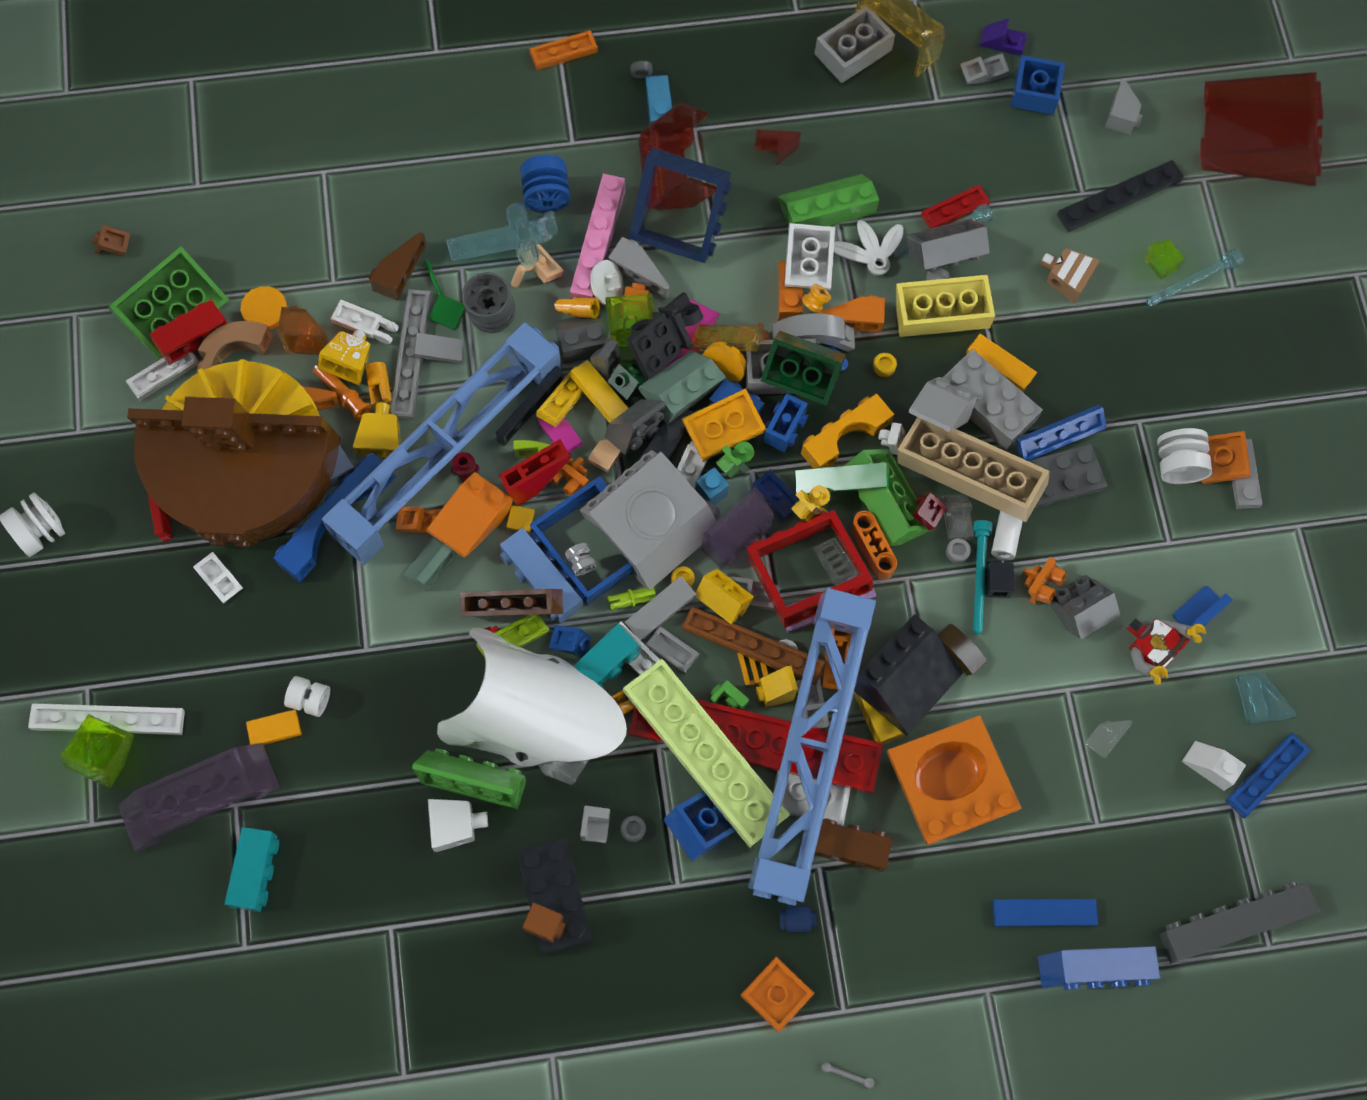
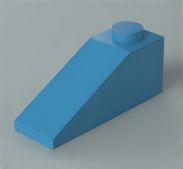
(658, 96)

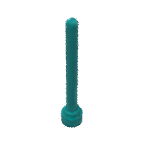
(982, 532)

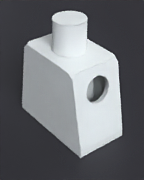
(453, 823)

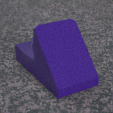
(999, 38)

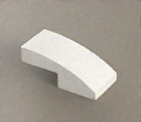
(218, 577)

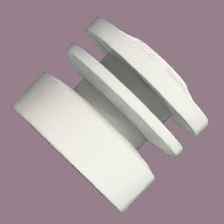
(1184, 456)
(32, 524)

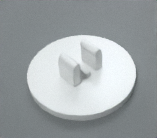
(606, 281)

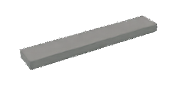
(408, 366)

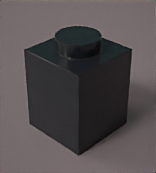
(999, 579)

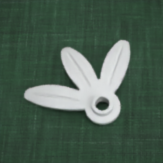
(873, 250)

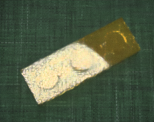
(741, 337)

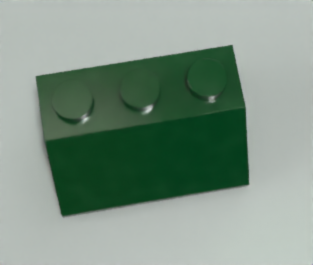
(802, 367)

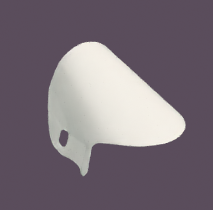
(535, 709)

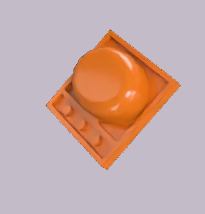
(953, 780)

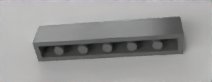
(1238, 922)

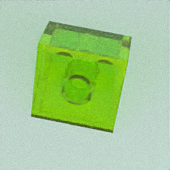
(625, 311)
(98, 751)

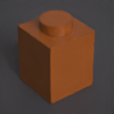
(544, 923)

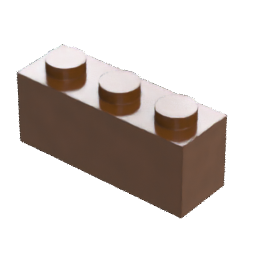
(853, 845)

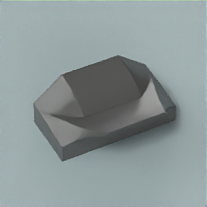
(606, 358)

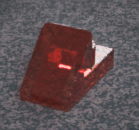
(783, 141)

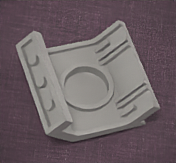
(651, 517)

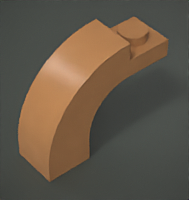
(233, 338)

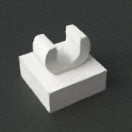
(893, 437)

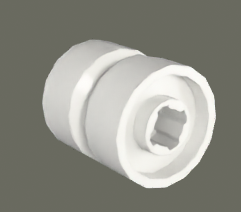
(299, 692)

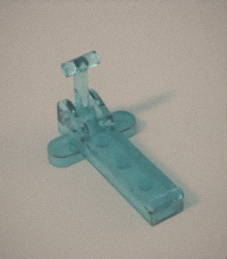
(519, 235)

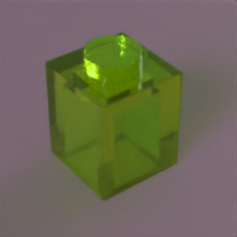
(1164, 258)

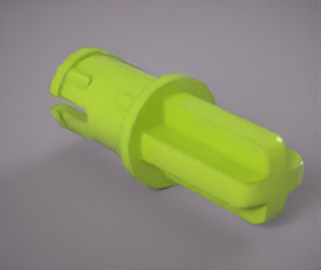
(631, 598)

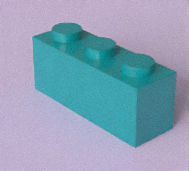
(609, 655)
(252, 869)

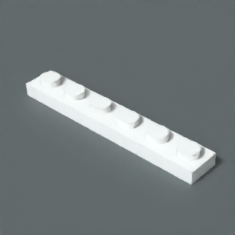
(131, 719)

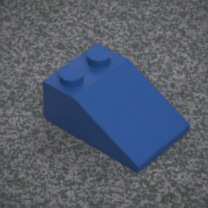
(699, 825)

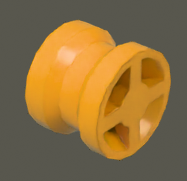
(816, 298)

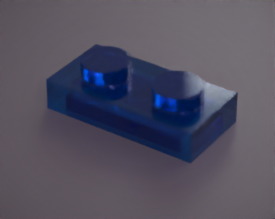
(776, 494)

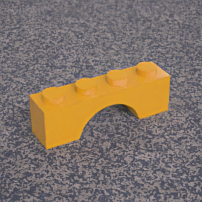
(868, 417)

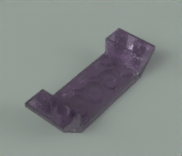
(197, 793)

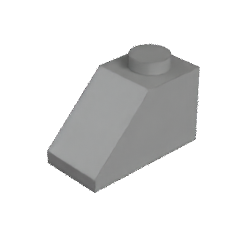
(1124, 110)

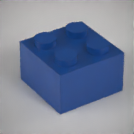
(1037, 85)

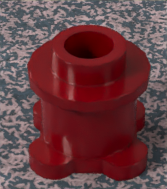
(467, 470)

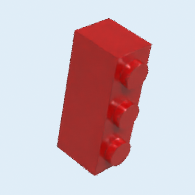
(187, 331)

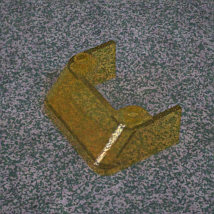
(912, 24)

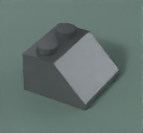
(580, 337)

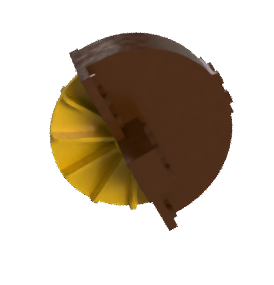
(236, 453)

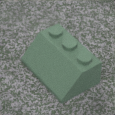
(683, 384)

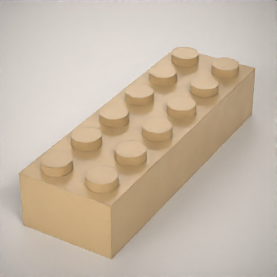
(974, 468)

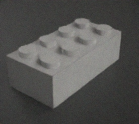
(1000, 406)

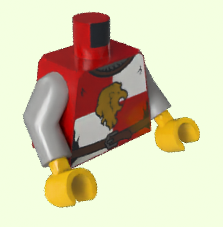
(1160, 645)

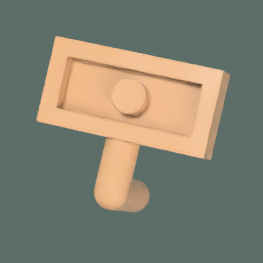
(545, 268)

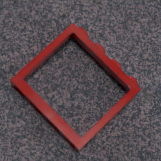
(806, 608)

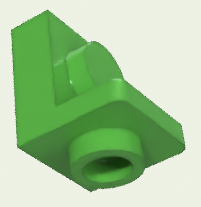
(732, 696)

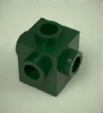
(626, 379)

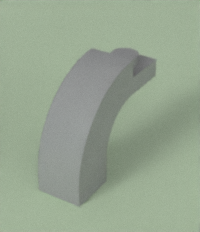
(822, 327)

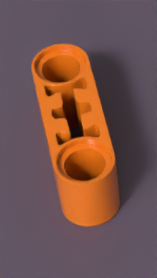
(884, 551)

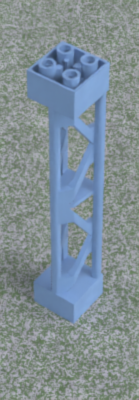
(532, 361)
(849, 615)

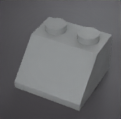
(944, 404)

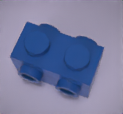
(787, 419)

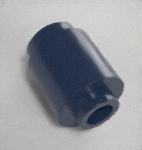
(797, 919)

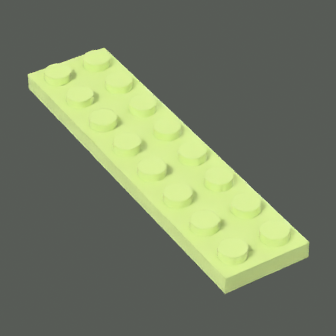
(703, 750)

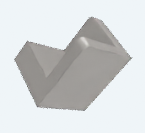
(595, 824)

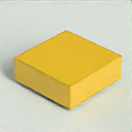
(520, 518)

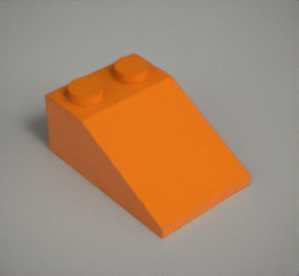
(470, 515)

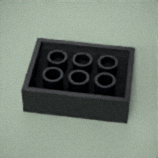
(908, 675)

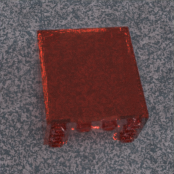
(1264, 127)

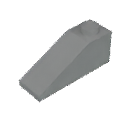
(638, 267)

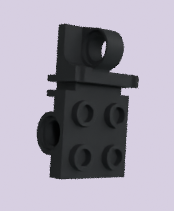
(661, 338)

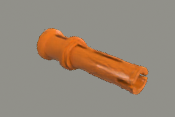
(348, 398)

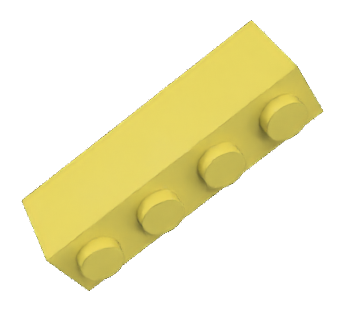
(944, 305)

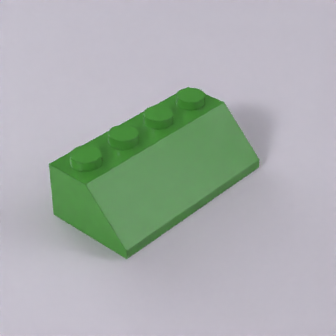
(831, 202)
(891, 505)

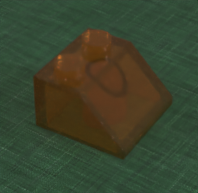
(300, 332)

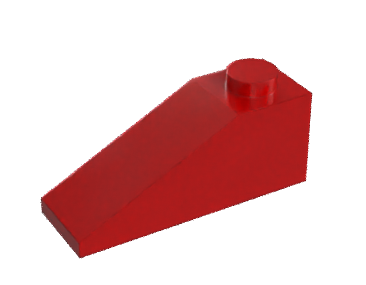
(535, 472)

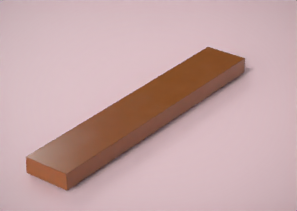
(748, 643)

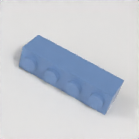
(538, 571)

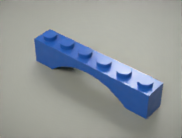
(300, 552)

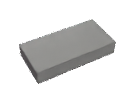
(438, 348)
(672, 650)

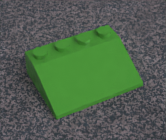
(164, 294)
(470, 778)

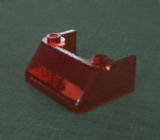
(674, 134)

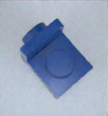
(570, 641)

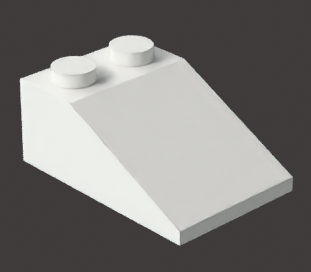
(809, 256)

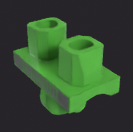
(735, 459)

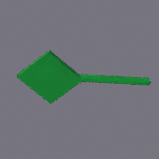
(446, 310)

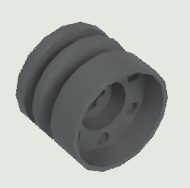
(484, 292)

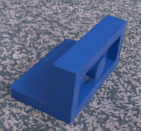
(1201, 607)

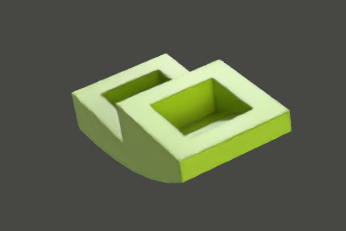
(527, 448)

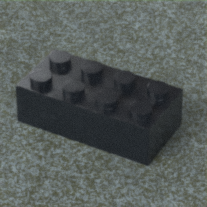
(554, 885)

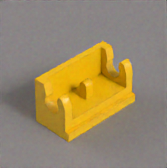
(723, 595)

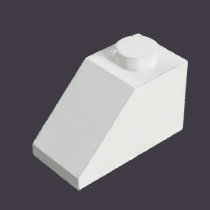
(1214, 764)

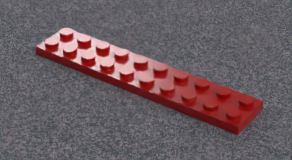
(764, 738)

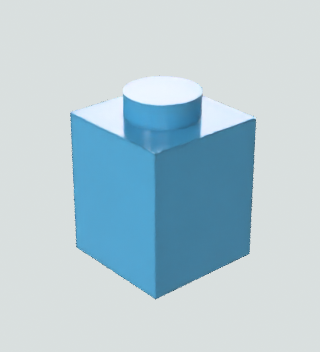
(712, 486)

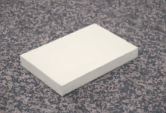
(796, 802)

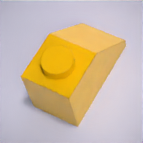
(777, 687)

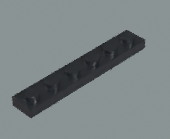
(1120, 195)

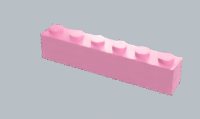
(599, 233)

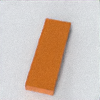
(563, 50)

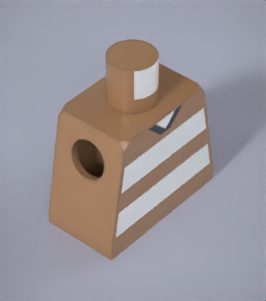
(1069, 272)

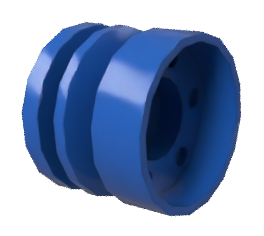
(545, 183)

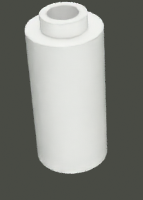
(1006, 537)

